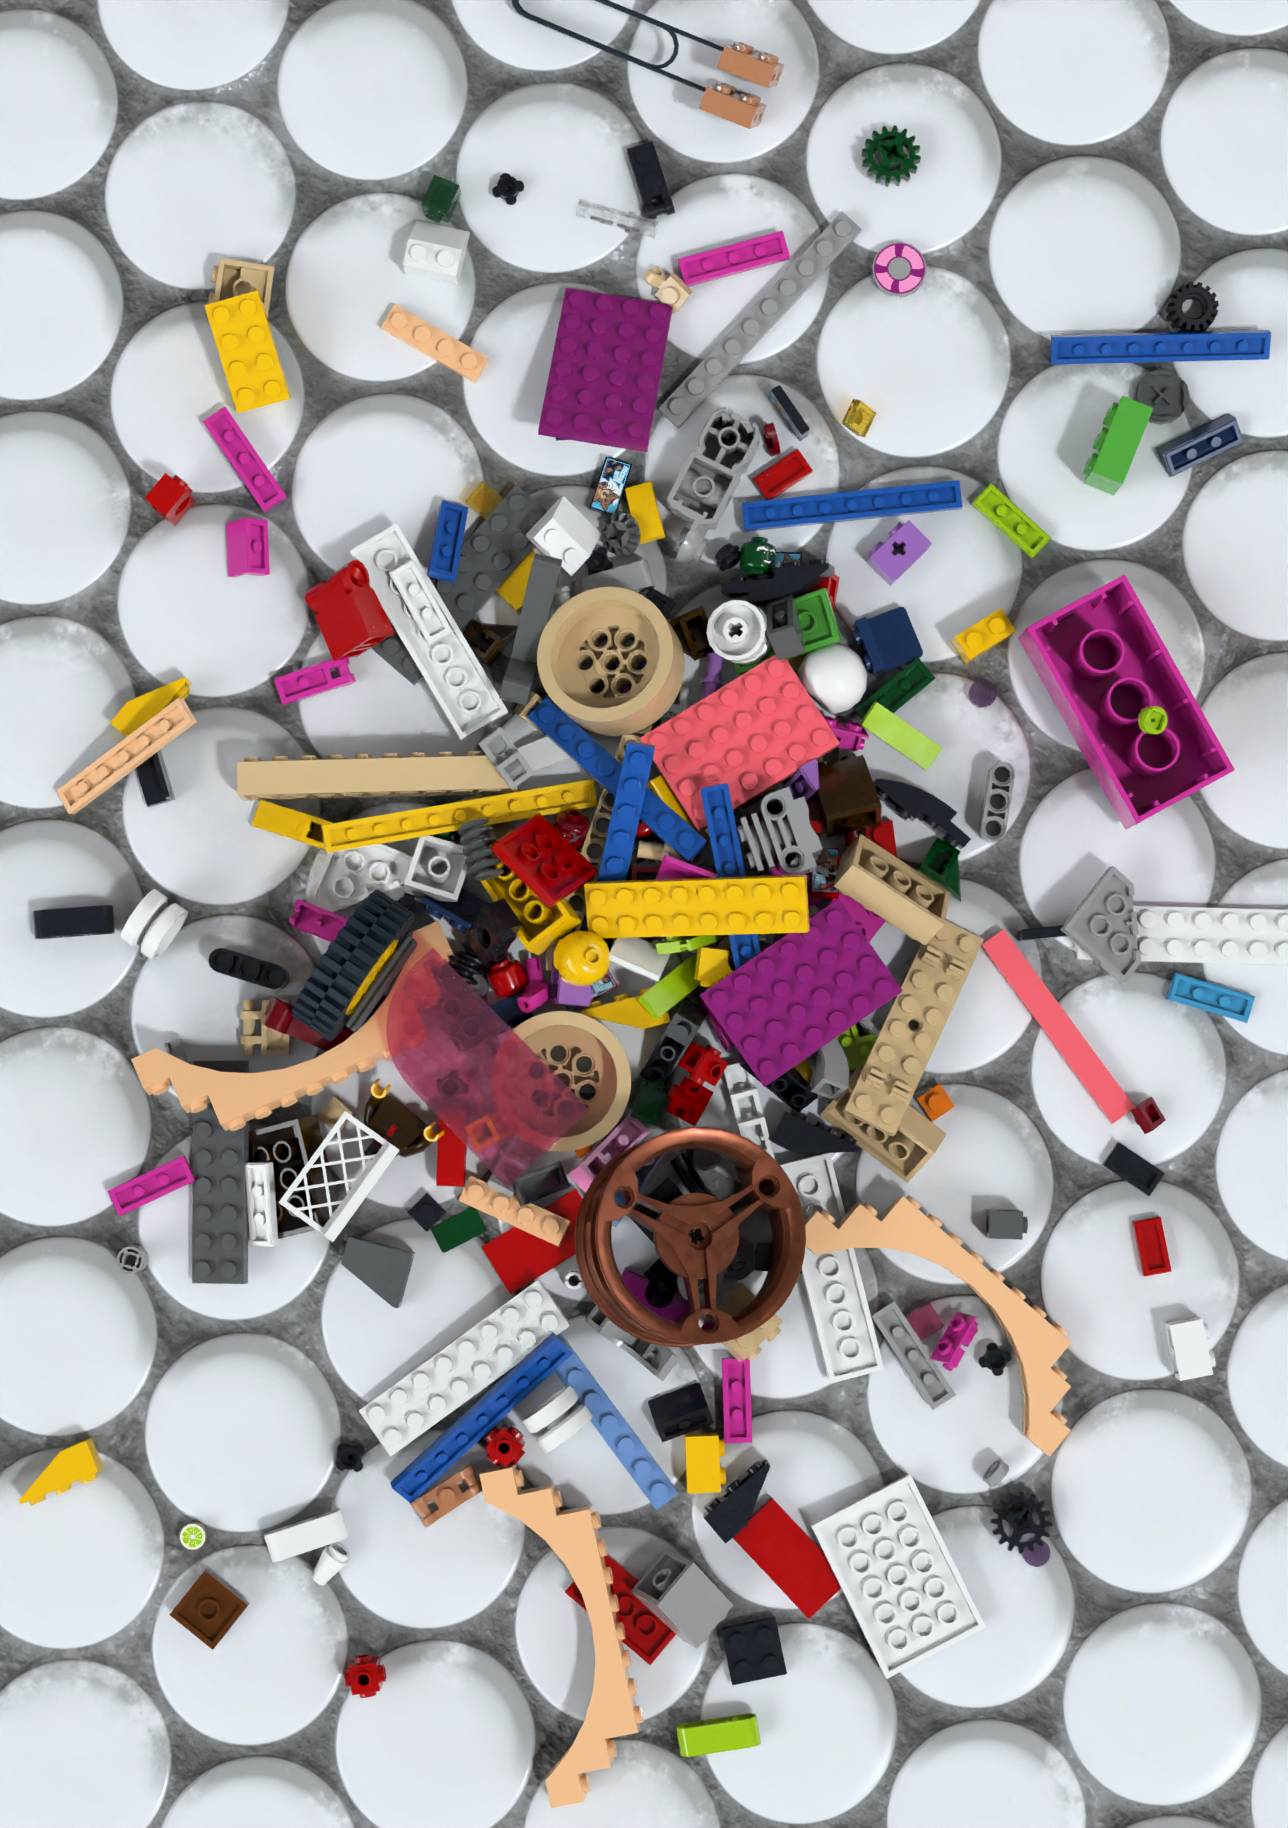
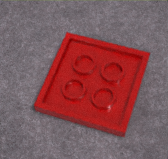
(544, 860)

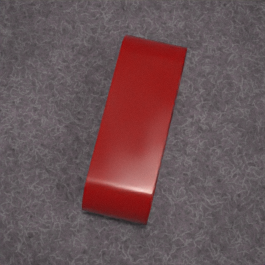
(450, 1158)

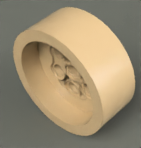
(572, 640)
(608, 1074)

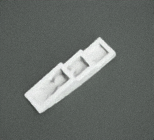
(747, 1106)

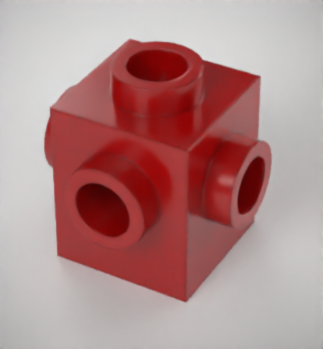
(708, 1066)
(688, 1100)
(512, 1437)
(368, 1666)

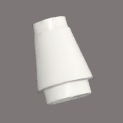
(330, 1562)

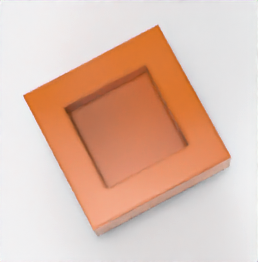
(935, 1102)

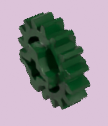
(898, 162)

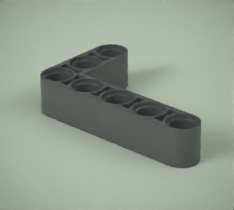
(532, 621)

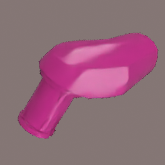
(536, 990)

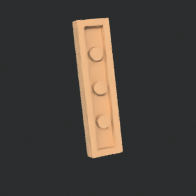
(435, 343)
(526, 1217)

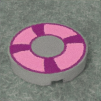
(899, 269)

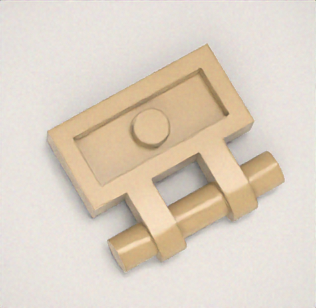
(271, 1041)

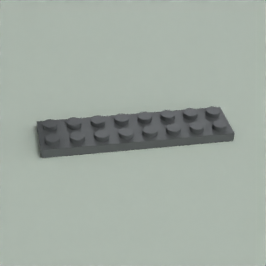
(482, 568)
(219, 1194)

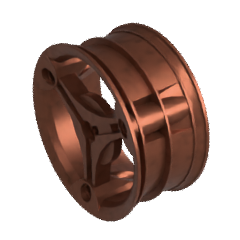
(715, 1234)

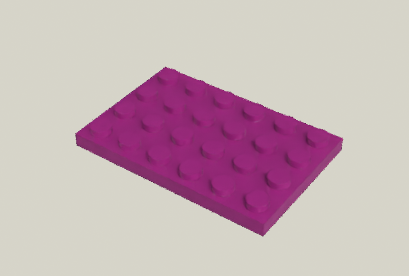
(605, 370)
(801, 993)

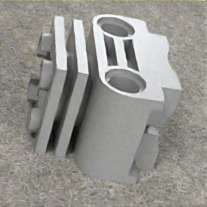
(780, 835)

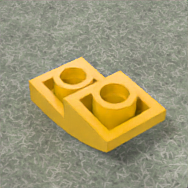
(645, 510)

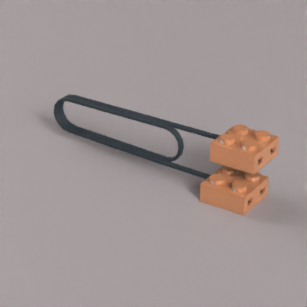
(735, 59)

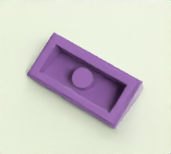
(804, 781)

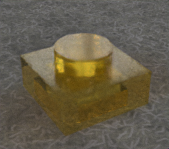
(859, 418)
(483, 500)

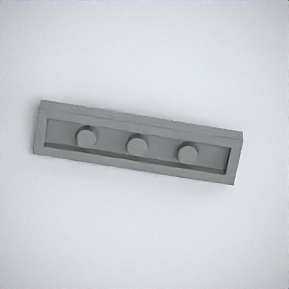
(913, 1355)

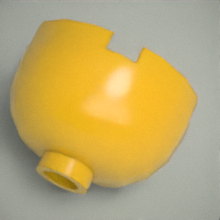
(582, 958)

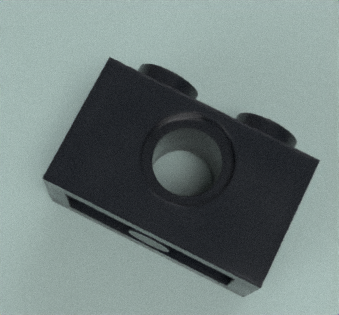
(493, 931)

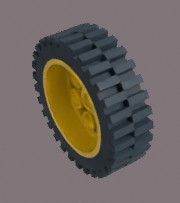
(352, 963)

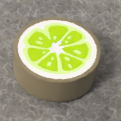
(193, 1536)

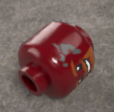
(572, 826)

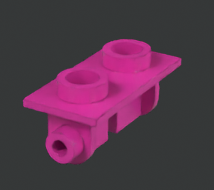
(849, 734)
(959, 1332)

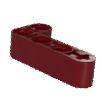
(279, 1017)

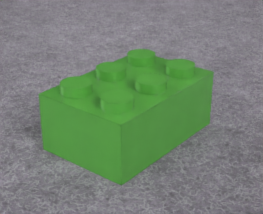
(1116, 445)

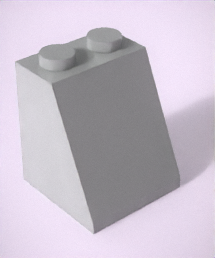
(682, 1597)

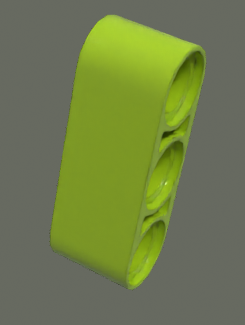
(718, 1735)

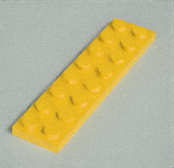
(698, 906)

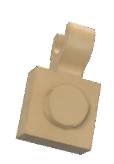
(671, 289)

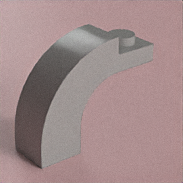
(829, 1070)
(655, 1358)

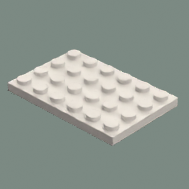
(898, 1576)

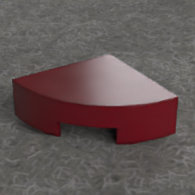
(771, 439)

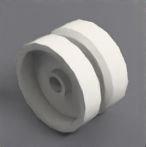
(724, 631)
(153, 924)
(559, 1422)

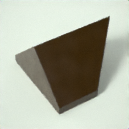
(691, 631)
(489, 640)

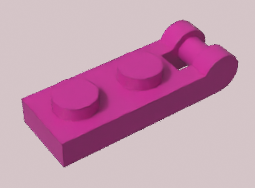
(313, 681)

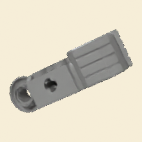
(711, 479)

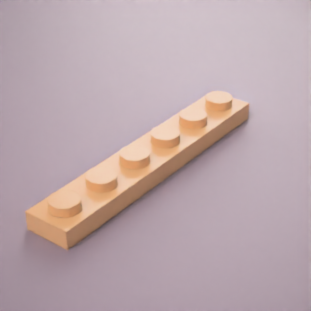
(126, 756)

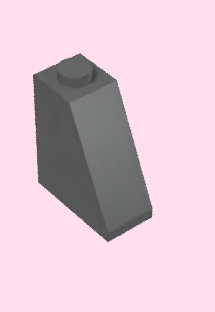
(378, 1266)

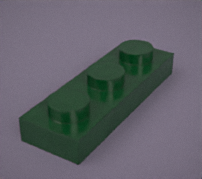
(899, 688)

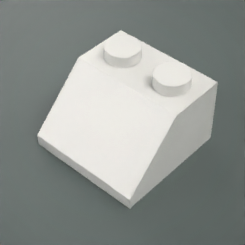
(435, 252)
(565, 535)
(436, 870)
(639, 957)

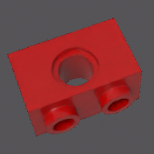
(170, 498)

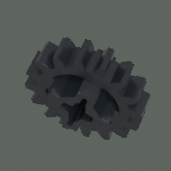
(1027, 1510)

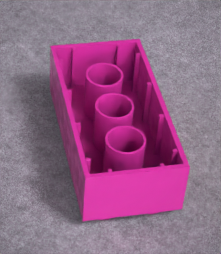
(1101, 671)

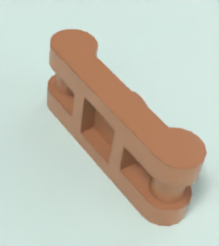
(447, 1495)

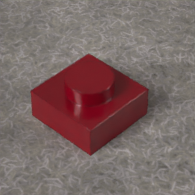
(1148, 1115)

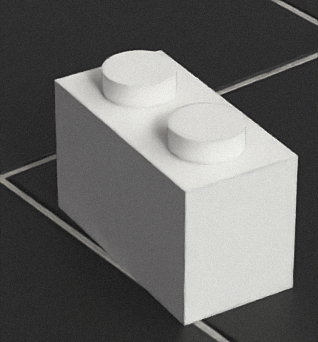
(1189, 1348)

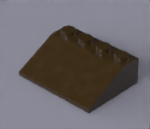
(290, 1149)

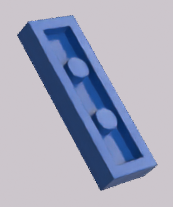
(447, 541)

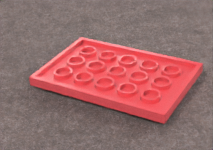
(741, 736)

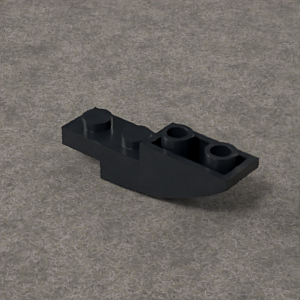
(788, 580)
(914, 801)

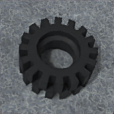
(1199, 294)

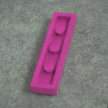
(734, 259)
(245, 459)

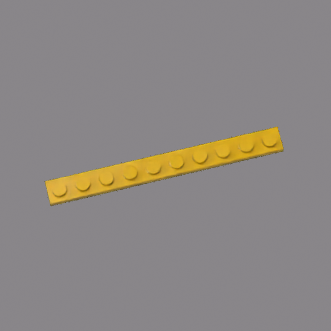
(450, 816)

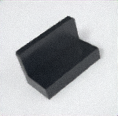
(155, 780)
(680, 1412)

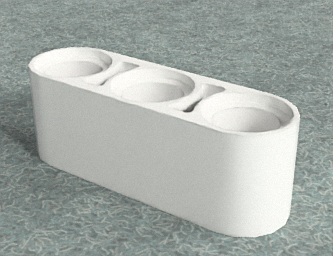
(306, 1535)

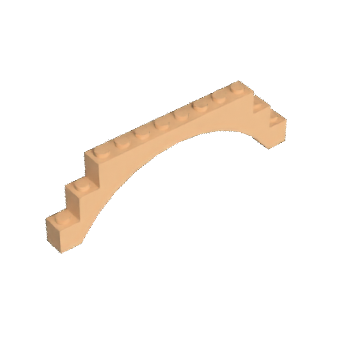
(253, 1095)
(1032, 1338)
(577, 1543)

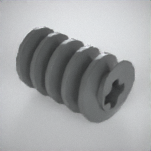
(478, 851)

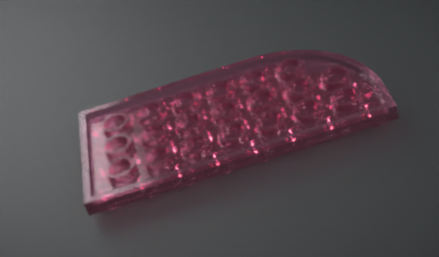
(476, 1070)

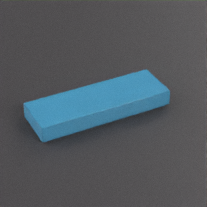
(1210, 997)

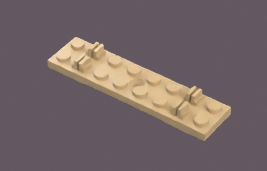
(903, 1053)

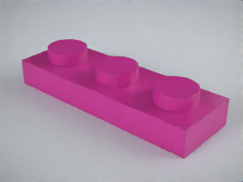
(151, 1185)
(736, 1401)

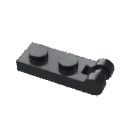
(650, 180)

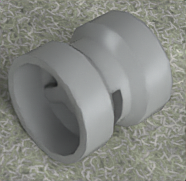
(136, 1256)

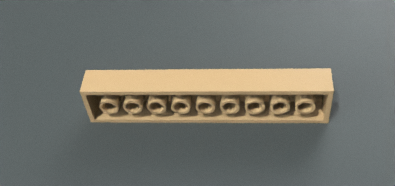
(369, 776)

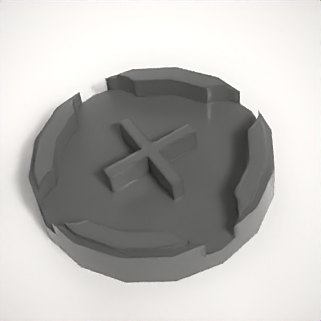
(1164, 393)

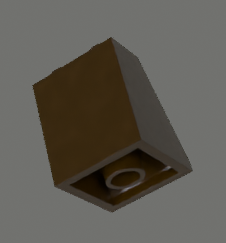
(847, 796)

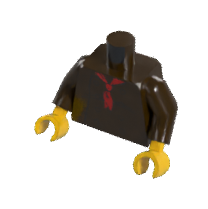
(396, 1124)

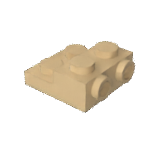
(241, 277)
(747, 1345)

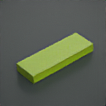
(1011, 520)
(900, 736)
(670, 989)

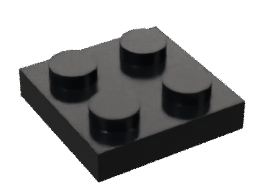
(753, 1650)

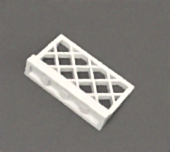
(359, 1190)

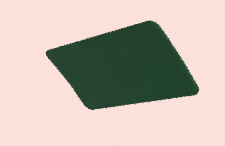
(458, 1229)

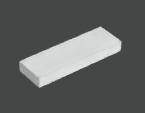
(421, 602)
(261, 1204)

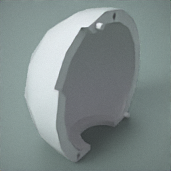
(834, 677)

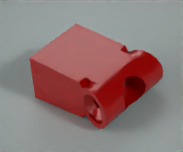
(349, 612)

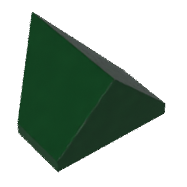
(942, 867)

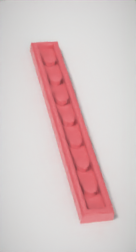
(1057, 1026)

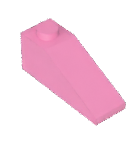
(621, 1137)

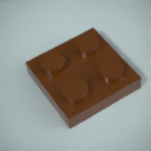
(209, 1609)

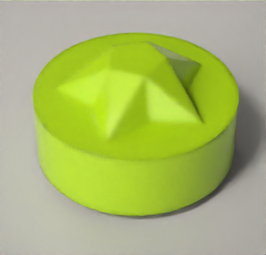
(1152, 720)

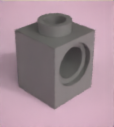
(1005, 1224)

